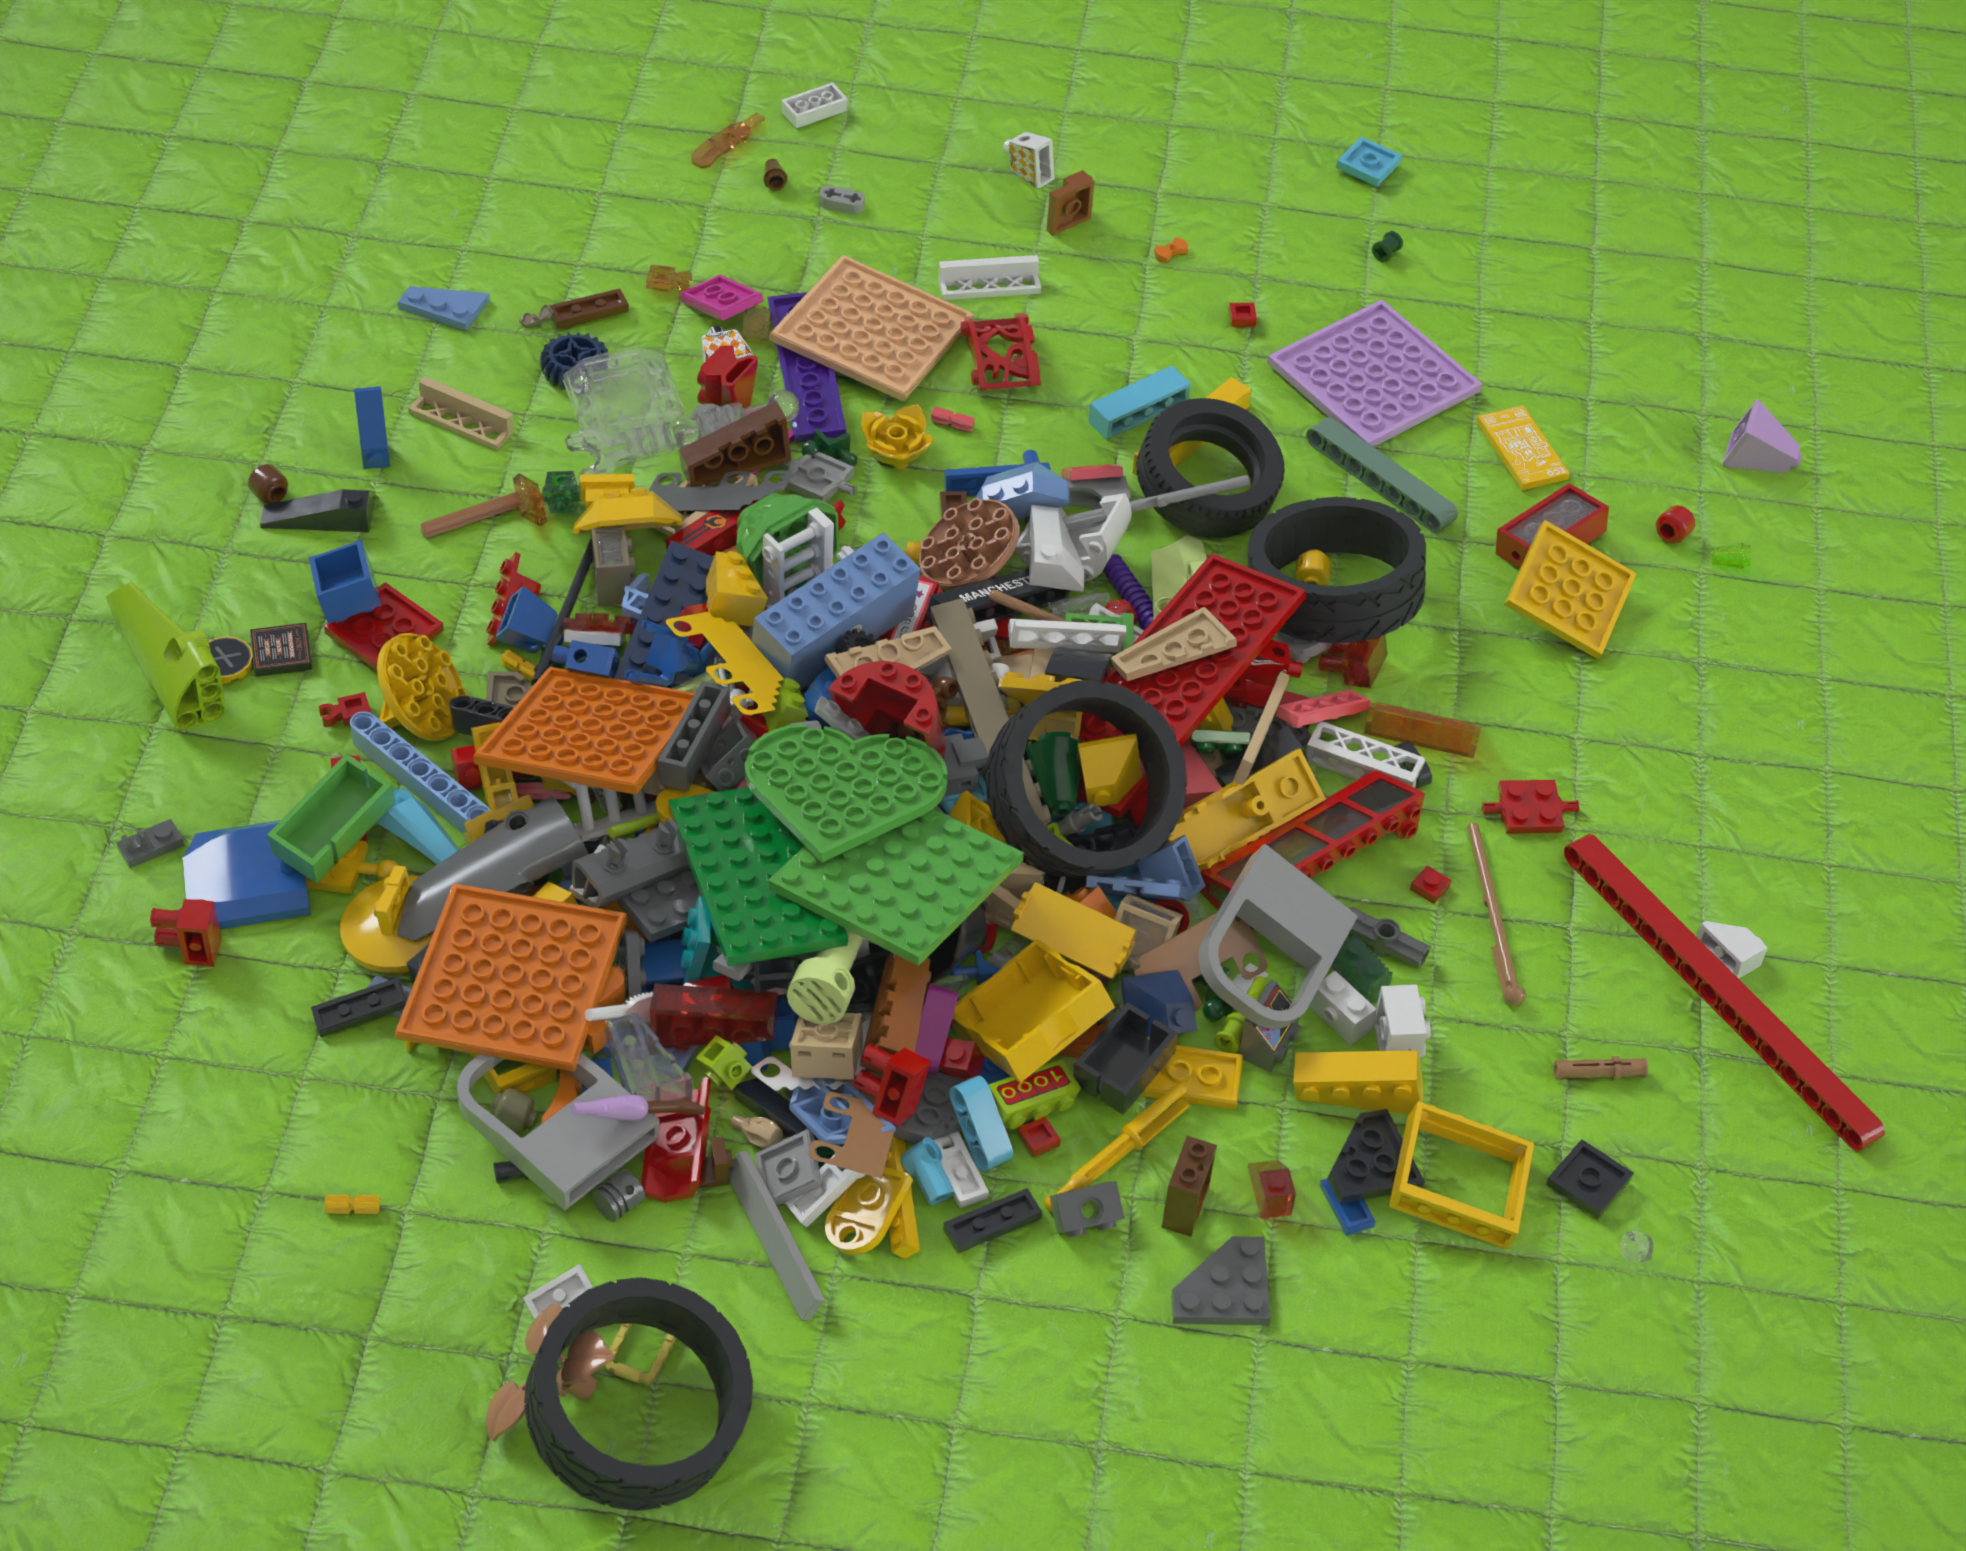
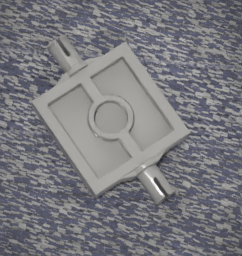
(819, 476)

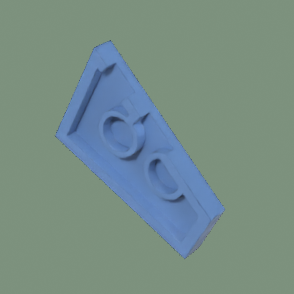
(444, 306)
(1142, 888)

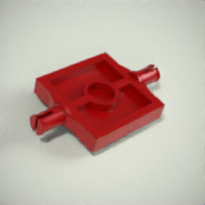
(1530, 806)

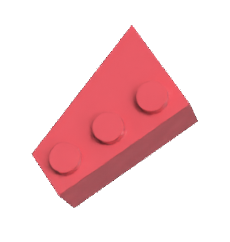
(1199, 778)

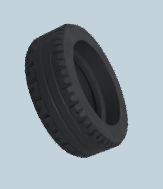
(1226, 427)

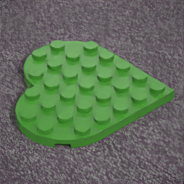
(841, 788)

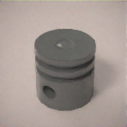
(615, 1196)

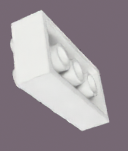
(814, 105)

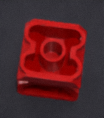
(727, 379)

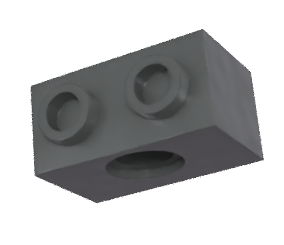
(1068, 1205)

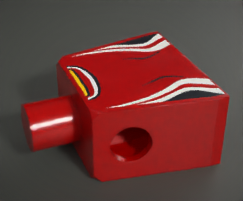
(1270, 662)

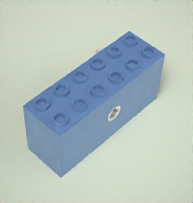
(862, 592)

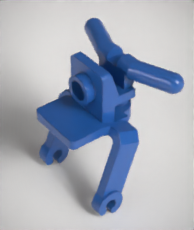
(672, 656)

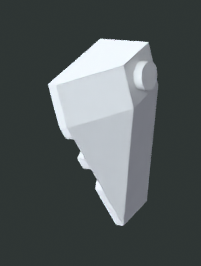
(1052, 552)

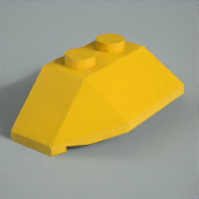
(632, 510)

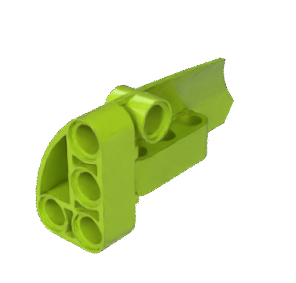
(172, 661)

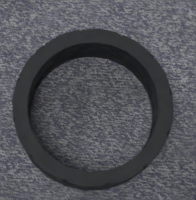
(1352, 527)
(1157, 750)
(673, 1312)

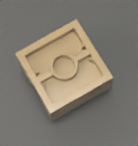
(827, 1048)

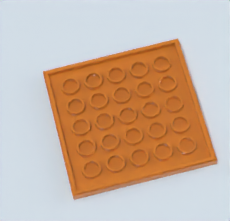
(587, 730)
(512, 977)

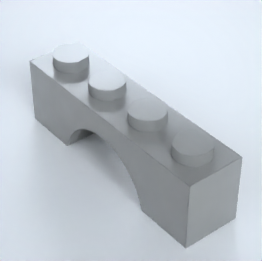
(1091, 491)

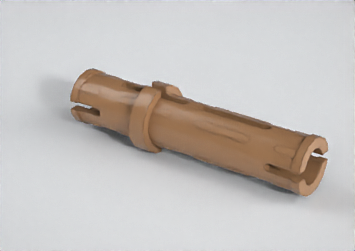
(1603, 1068)

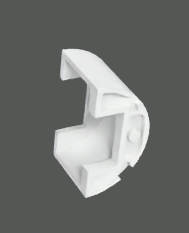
(1092, 541)

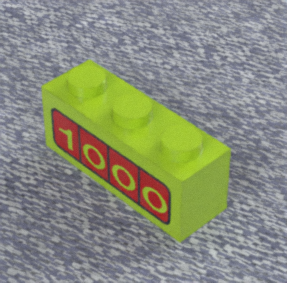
(1043, 1092)

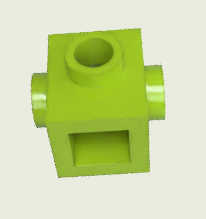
(724, 1062)

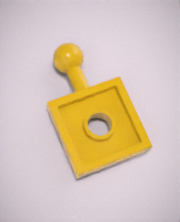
(345, 873)

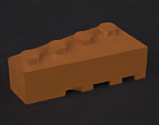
(898, 1006)

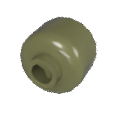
(514, 1109)

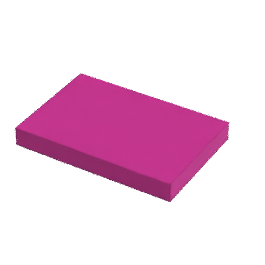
(721, 297)

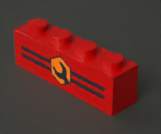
(711, 532)

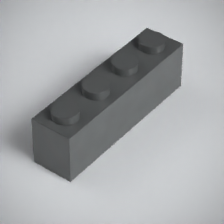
(694, 736)

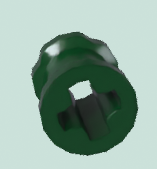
(1383, 249)

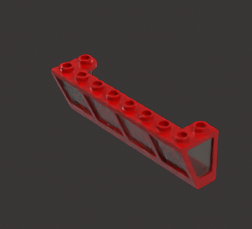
(1327, 831)

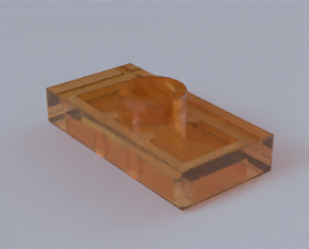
(529, 499)

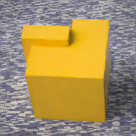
(595, 484)

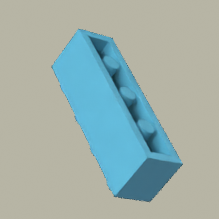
(1138, 402)

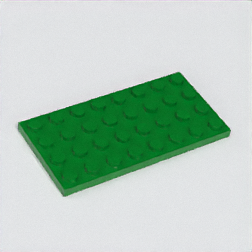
(733, 853)

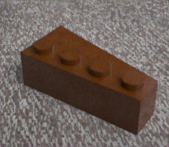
(744, 445)

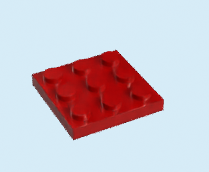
(368, 632)

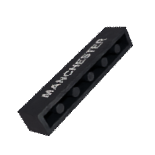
(1013, 584)

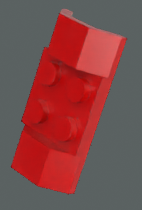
(675, 1159)

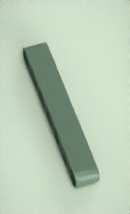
(1382, 475)

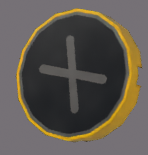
(232, 657)

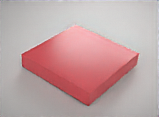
(1092, 472)

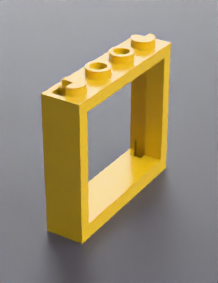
(1452, 1213)

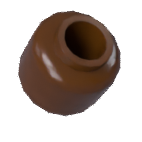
(268, 484)

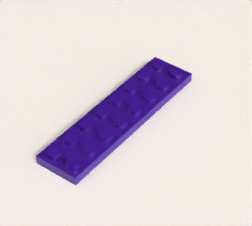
(809, 381)

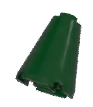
(1057, 770)

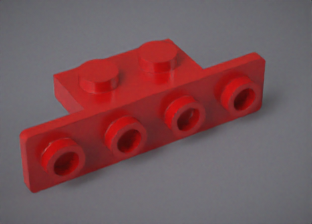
(505, 588)

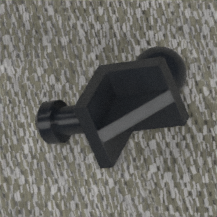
(773, 973)

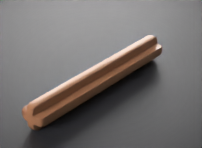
(469, 515)

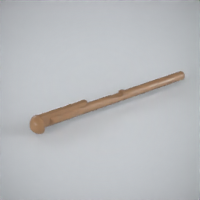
(1511, 992)

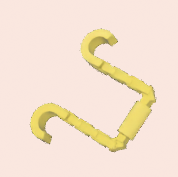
(632, 1373)

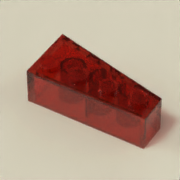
(697, 1014)

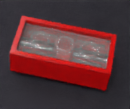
(1566, 509)

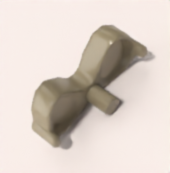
(531, 320)

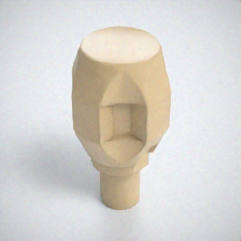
(758, 1130)

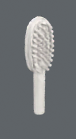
(637, 1005)

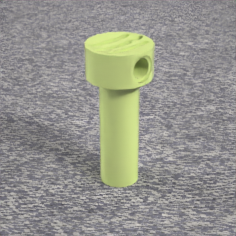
(824, 984)

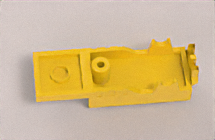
(1249, 810)

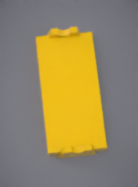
(1074, 930)

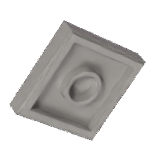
(788, 1168)

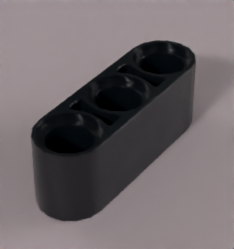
(474, 712)

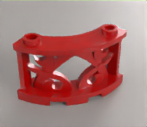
(1010, 329)

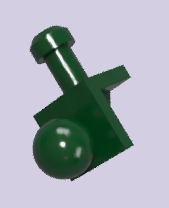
(834, 447)
(1214, 1006)

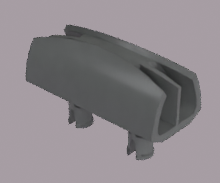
(630, 865)

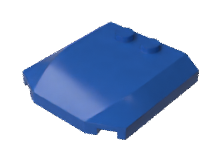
(243, 876)

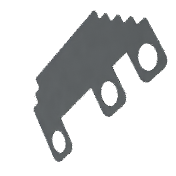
(723, 497)

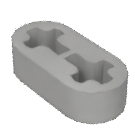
(842, 200)

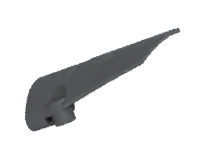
(496, 861)

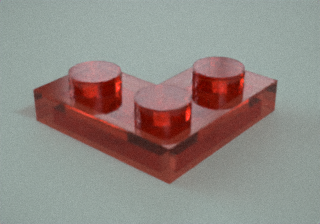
(600, 622)

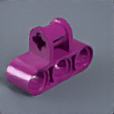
(935, 1024)

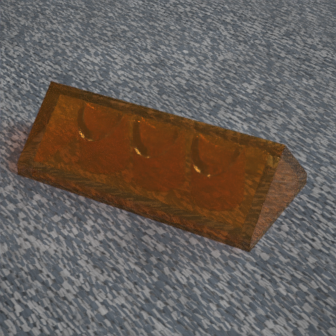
(1422, 729)

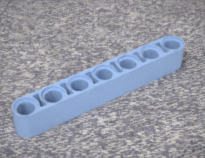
(414, 771)

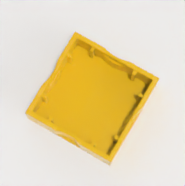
(1030, 1010)

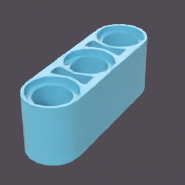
(981, 1123)

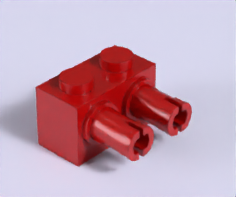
(191, 928)
(901, 1084)

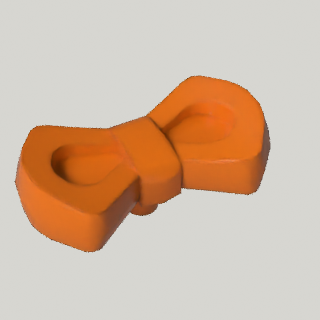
(1164, 253)

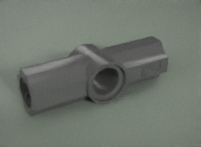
(1388, 940)

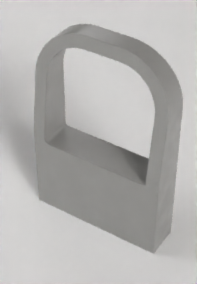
(1291, 915)
(567, 1151)

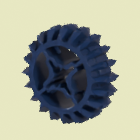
(565, 353)

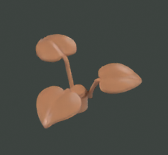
(584, 1356)

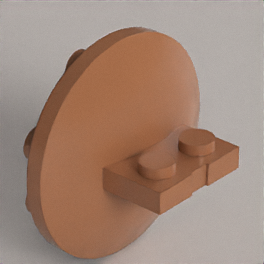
(969, 543)

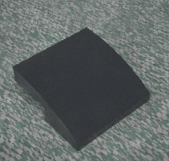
(1078, 664)

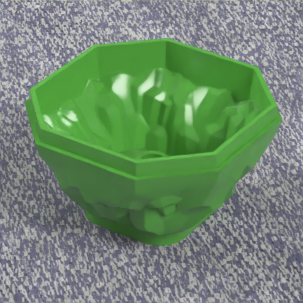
(780, 518)

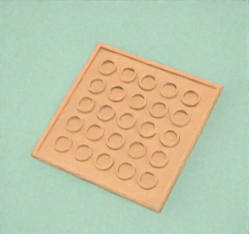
(871, 327)

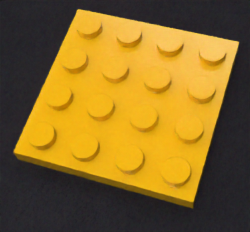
(1570, 589)

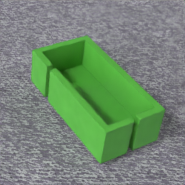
(331, 818)

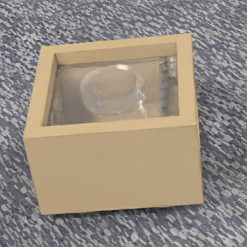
(1152, 923)

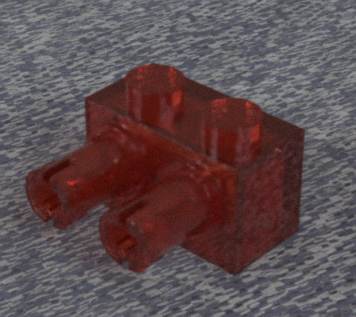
(1359, 661)

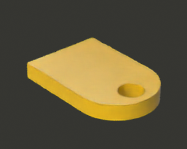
(866, 1209)

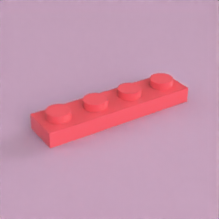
(1322, 708)

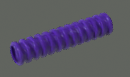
(1129, 589)

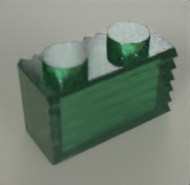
(1361, 968)

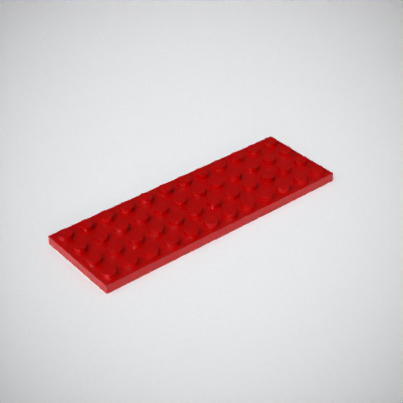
(1248, 606)

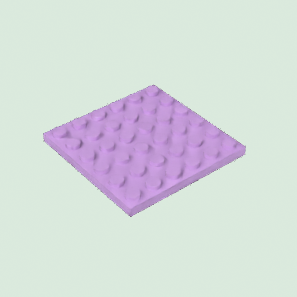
(1374, 373)

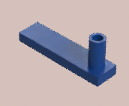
(973, 478)

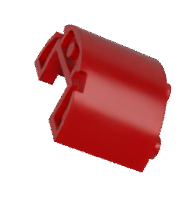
(893, 693)

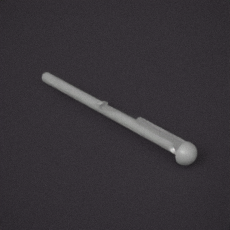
(1160, 500)

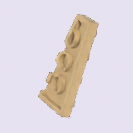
(1178, 643)
(911, 649)

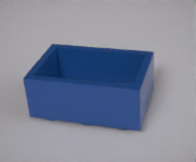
(344, 582)

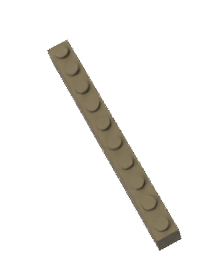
(979, 686)

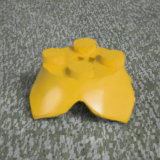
(897, 438)

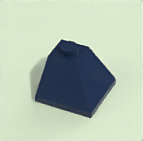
(1162, 998)

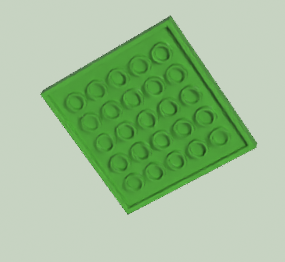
(903, 885)

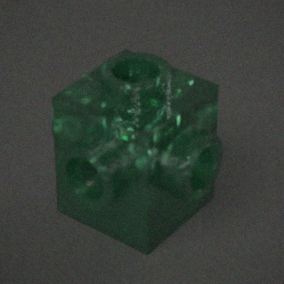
(561, 492)

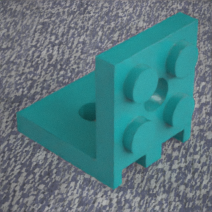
(699, 951)

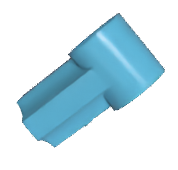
(924, 1164)

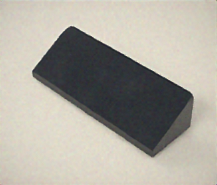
(768, 1104)

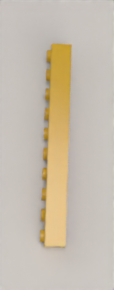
(903, 1227)

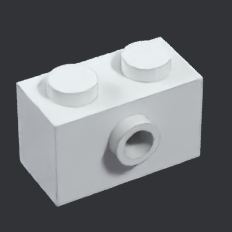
(1343, 1008)

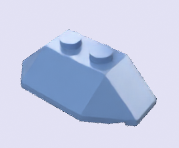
(1026, 486)
(826, 1124)

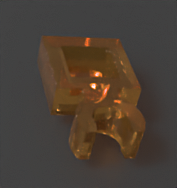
(666, 277)

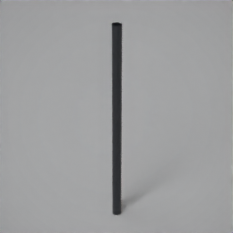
(565, 611)

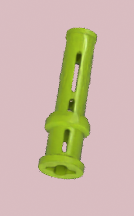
(1231, 1034)

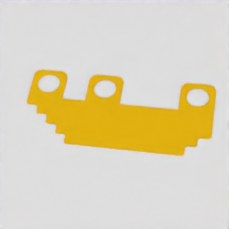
(742, 659)

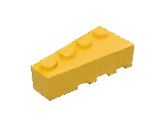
(1360, 1079)

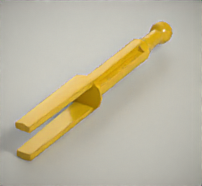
(1133, 1136)

